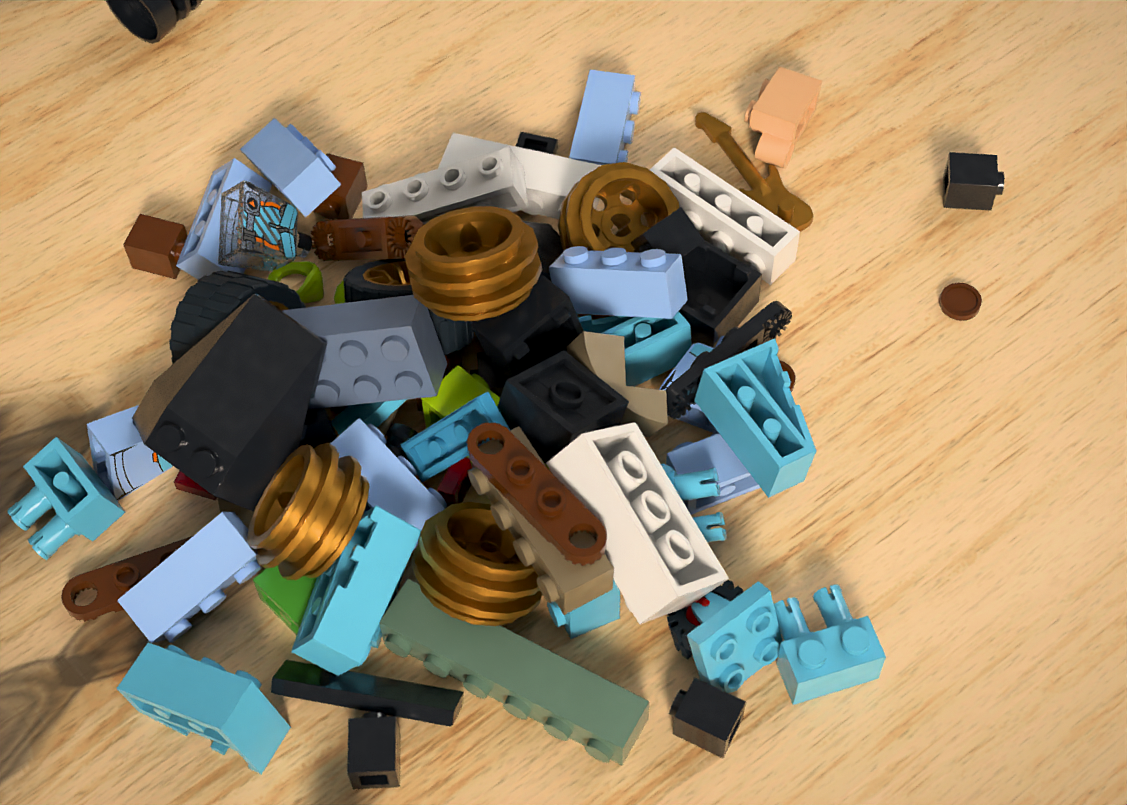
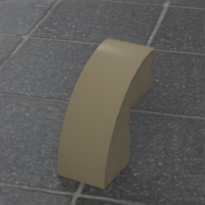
(606, 359)

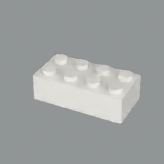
(651, 536)

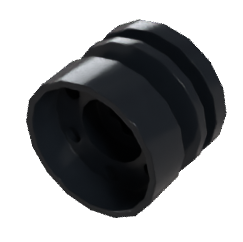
(151, 18)

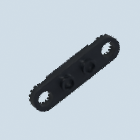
(756, 331)

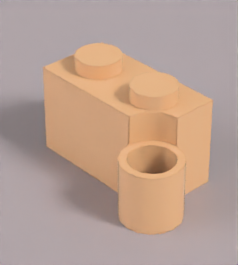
(782, 114)

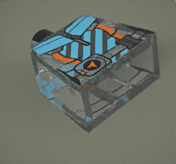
(259, 230)

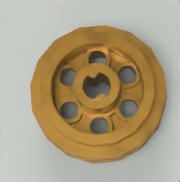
(587, 227)
(473, 263)
(308, 512)
(473, 568)

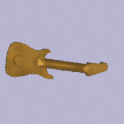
(766, 192)

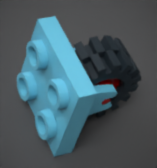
(728, 634)

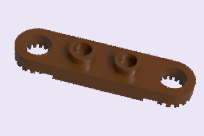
(364, 238)
(536, 493)
(113, 582)

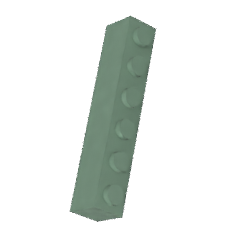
(518, 674)

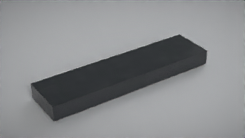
(368, 693)

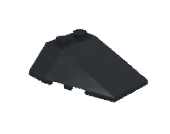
(235, 402)

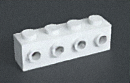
(481, 181)
(729, 217)

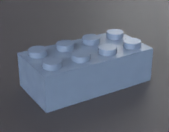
(374, 351)

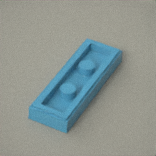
(446, 440)

